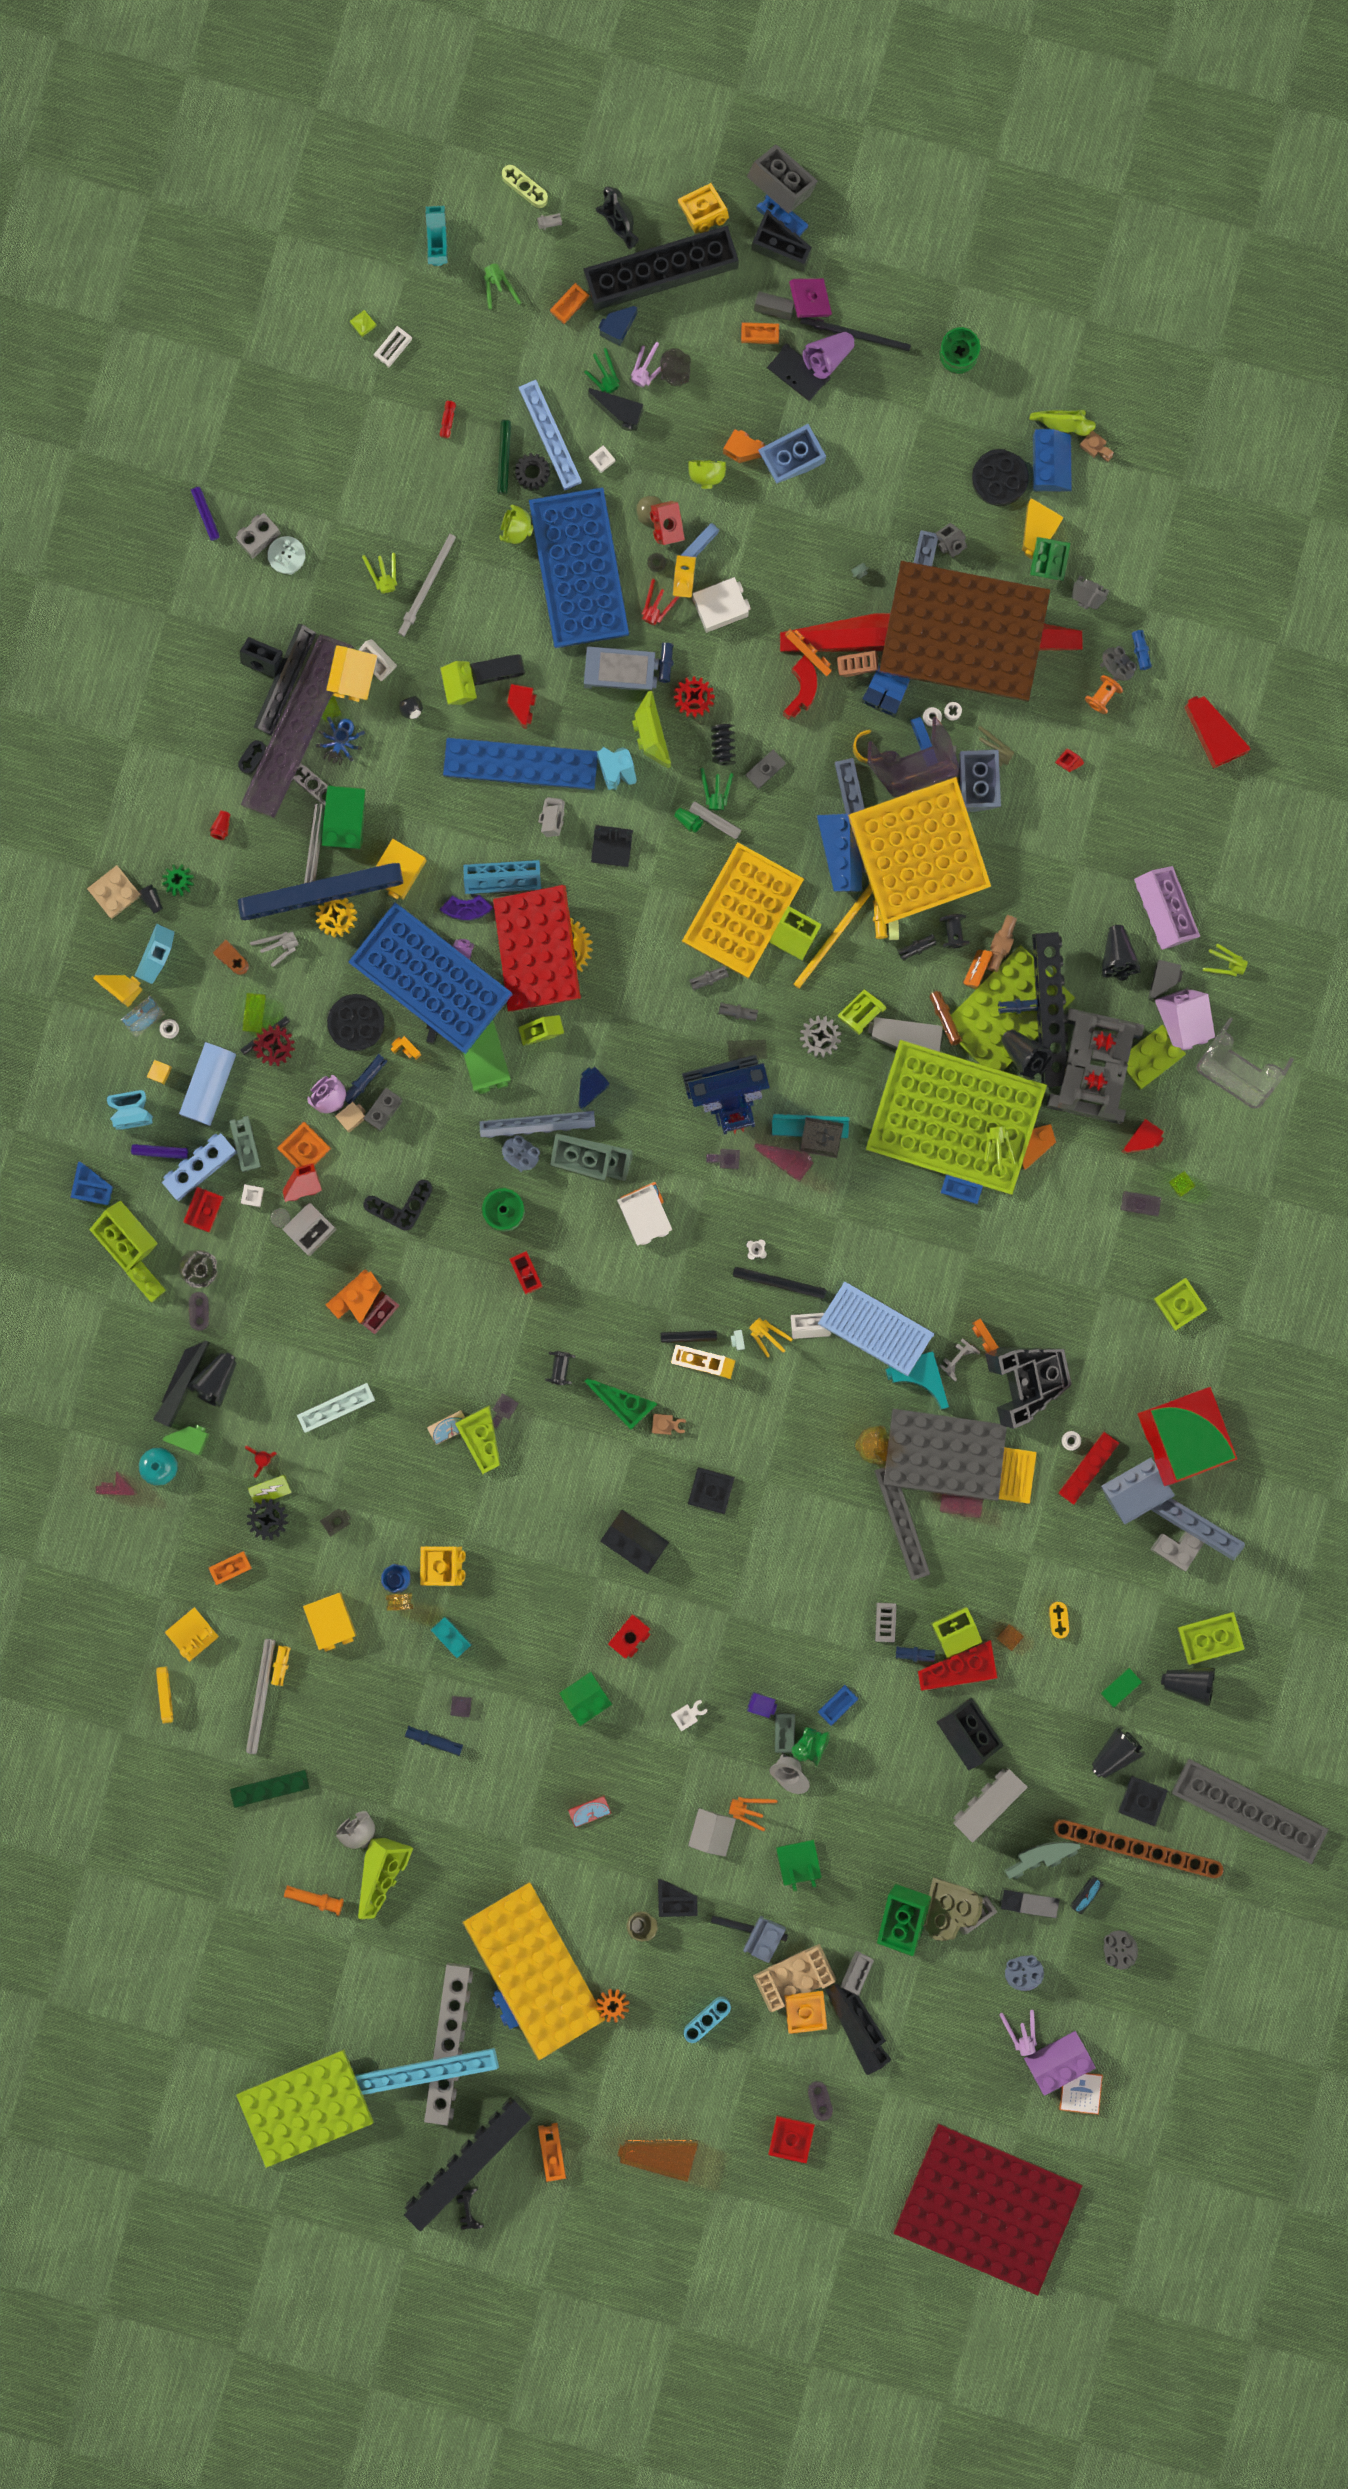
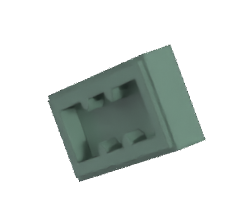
(784, 1732)

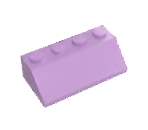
(1166, 907)

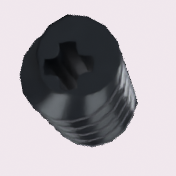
(722, 744)

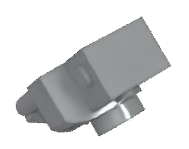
(552, 817)

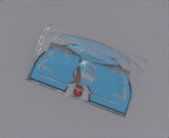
(142, 1016)

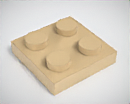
(114, 892)

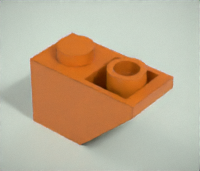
(741, 447)

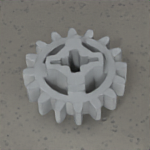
(811, 1035)

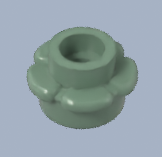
(860, 571)

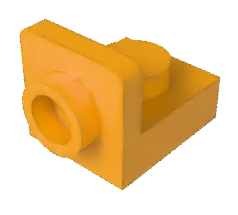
(408, 1049)

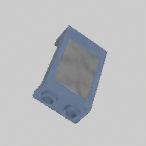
(620, 669)

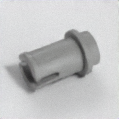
(549, 221)

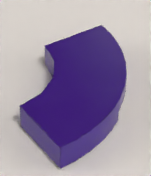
(466, 909)

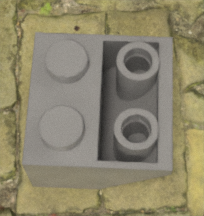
(309, 1229)

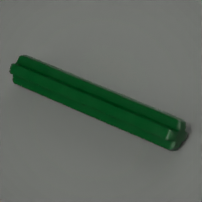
(504, 451)

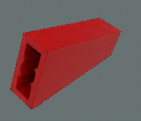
(1214, 732)

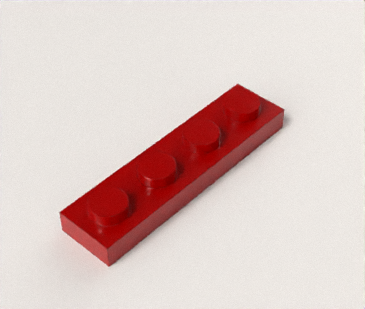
(1088, 1468)

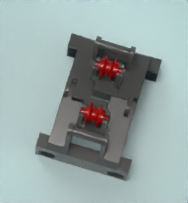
(1098, 1080)

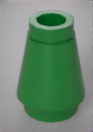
(689, 820)

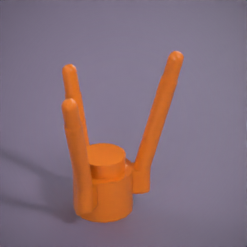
(739, 1808)

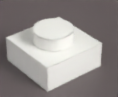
(602, 459)
(252, 1195)

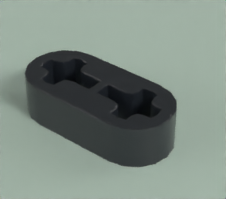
(248, 754)

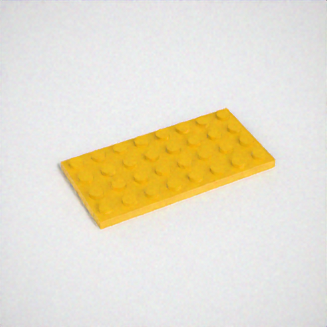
(533, 1971)

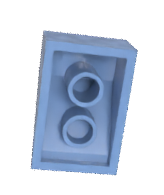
(793, 454)

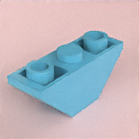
(155, 954)

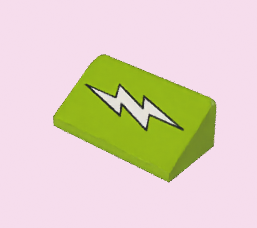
(270, 1489)

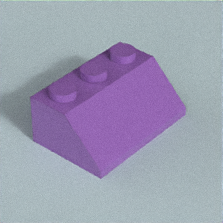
(1059, 2063)

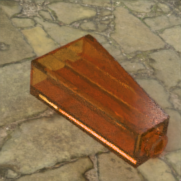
(662, 2157)

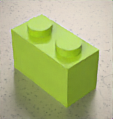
(458, 683)

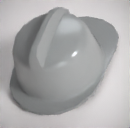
(789, 1775)

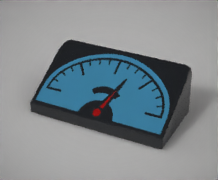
(1086, 1894)

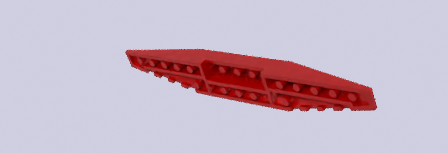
(869, 634)

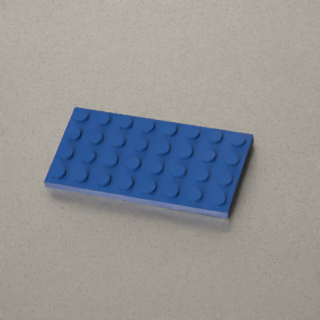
(578, 567)
(430, 978)

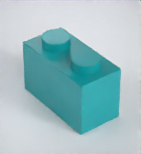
(451, 1637)

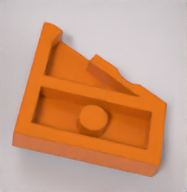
(1040, 1141)
(361, 1295)

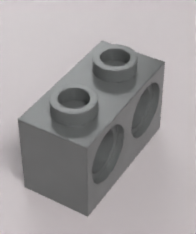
(383, 1109)

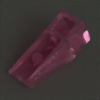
(790, 1161)

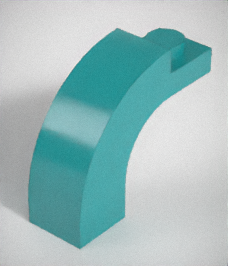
(436, 235)

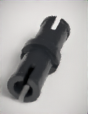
(917, 947)

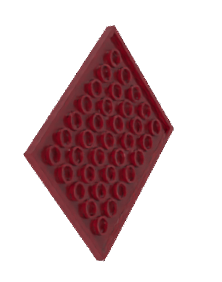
(987, 2209)

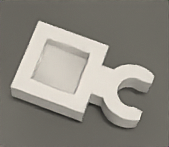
(686, 1717)

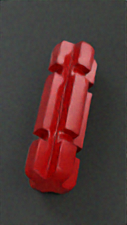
(447, 419)

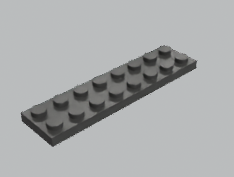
(1249, 1811)

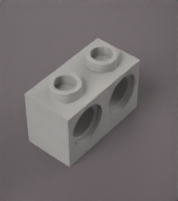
(262, 539)

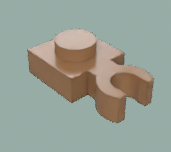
(663, 1424)

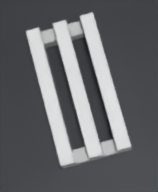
(383, 359)

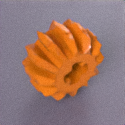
(619, 2008)

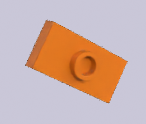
(569, 303)
(760, 333)

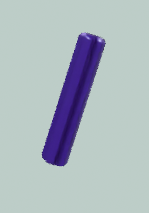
(205, 513)
(159, 1151)

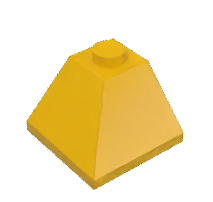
(120, 986)

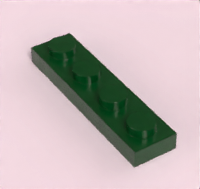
(269, 1788)

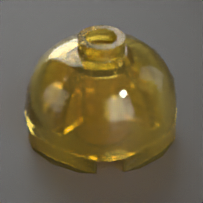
(872, 1445)

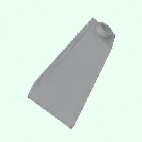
(891, 1031)

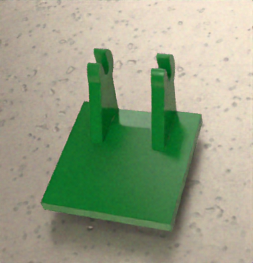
(799, 1863)

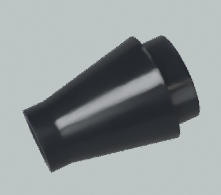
(151, 898)

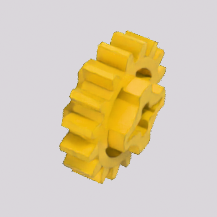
(328, 918)

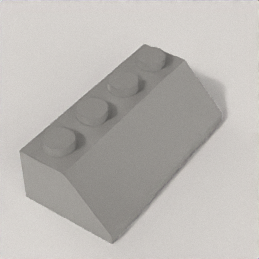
(990, 1804)

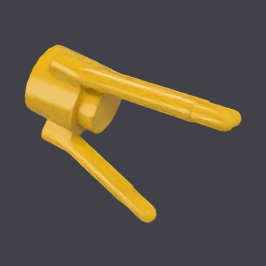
(759, 1328)

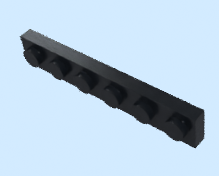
(284, 679)

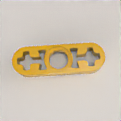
(164, 1694)

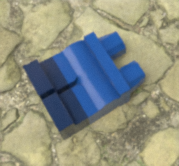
(895, 688)

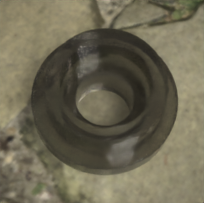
(656, 556)

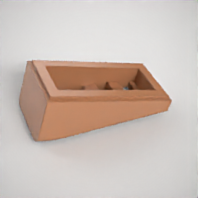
(846, 667)

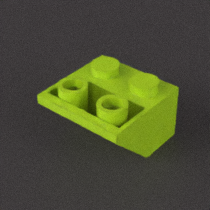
(795, 933)
(956, 1632)

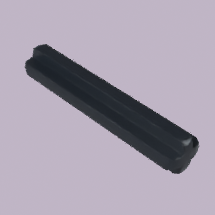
(688, 1336)

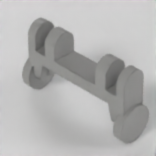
(968, 1349)

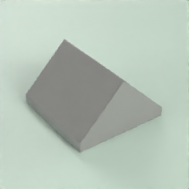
(712, 1832)

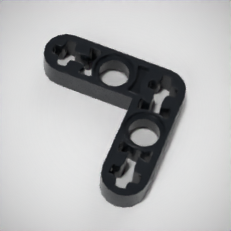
(399, 1214)

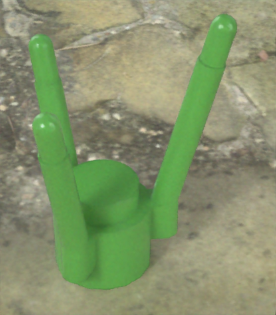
(494, 275)

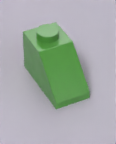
(189, 1438)

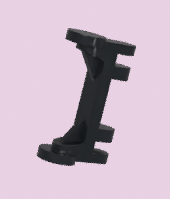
(471, 2222)

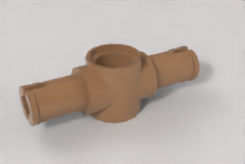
(1002, 943)

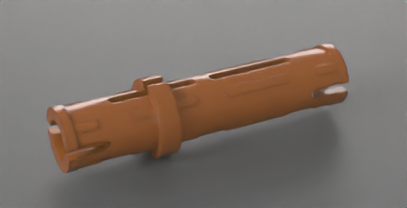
(942, 1011)

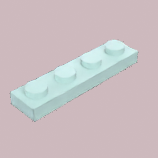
(336, 1407)

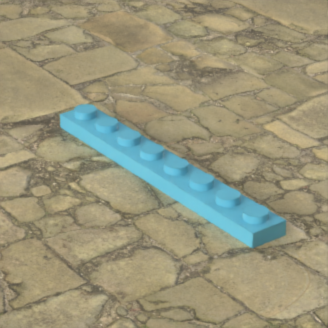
(427, 2071)

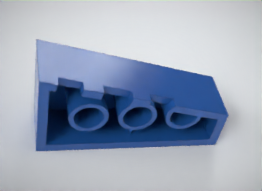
(841, 852)

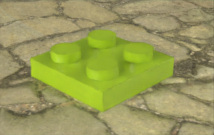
(1180, 1304)

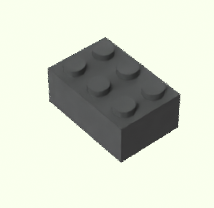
(782, 178)

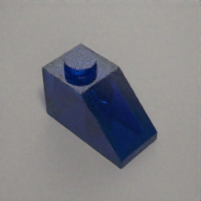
(591, 1086)

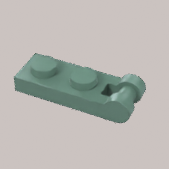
(245, 1144)

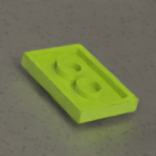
(1152, 1057)
(1210, 1638)

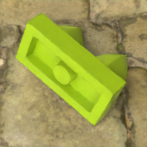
(146, 1281)

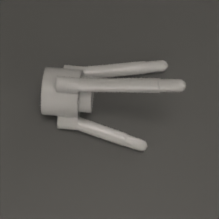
(287, 941)

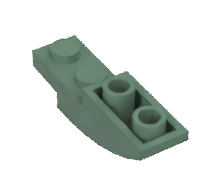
(1048, 1853)

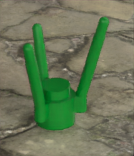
(609, 382)
(716, 801)

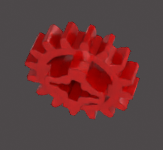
(688, 691)

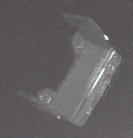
(1236, 1073)

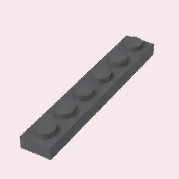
(903, 1528)

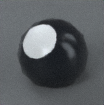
(411, 707)

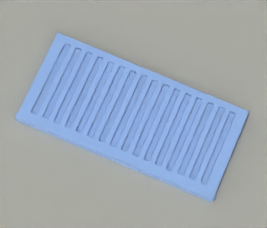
(876, 1328)

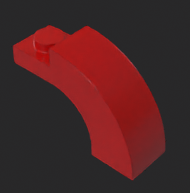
(807, 678)

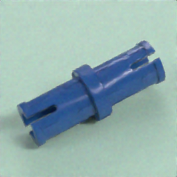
(1141, 650)

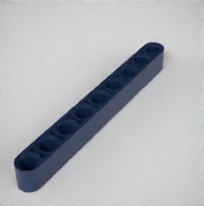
(320, 891)

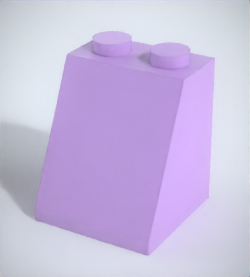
(1187, 1018)

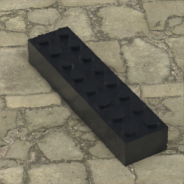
(661, 268)
(467, 2163)

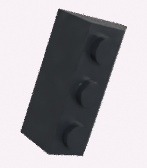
(634, 1541)
(970, 1734)

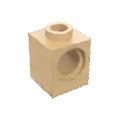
(351, 1116)

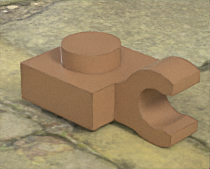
(1094, 445)

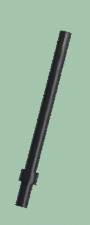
(819, 324)

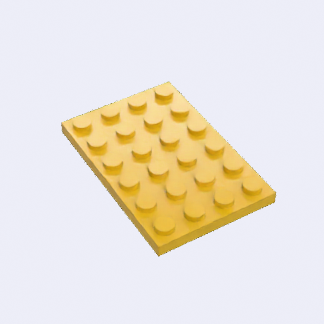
(742, 910)

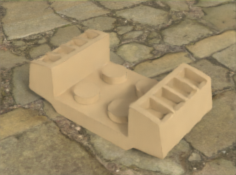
(794, 1975)

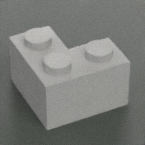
(1180, 1553)

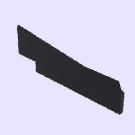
(179, 1384)
(860, 2029)

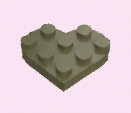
(950, 1909)

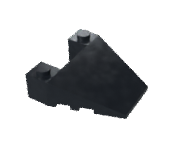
(1033, 1380)

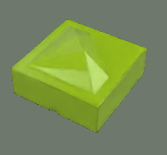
(363, 323)

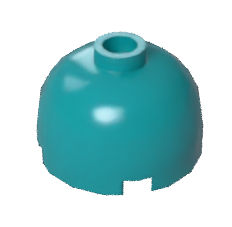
(158, 1466)

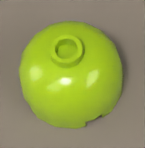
(706, 472)
(516, 525)

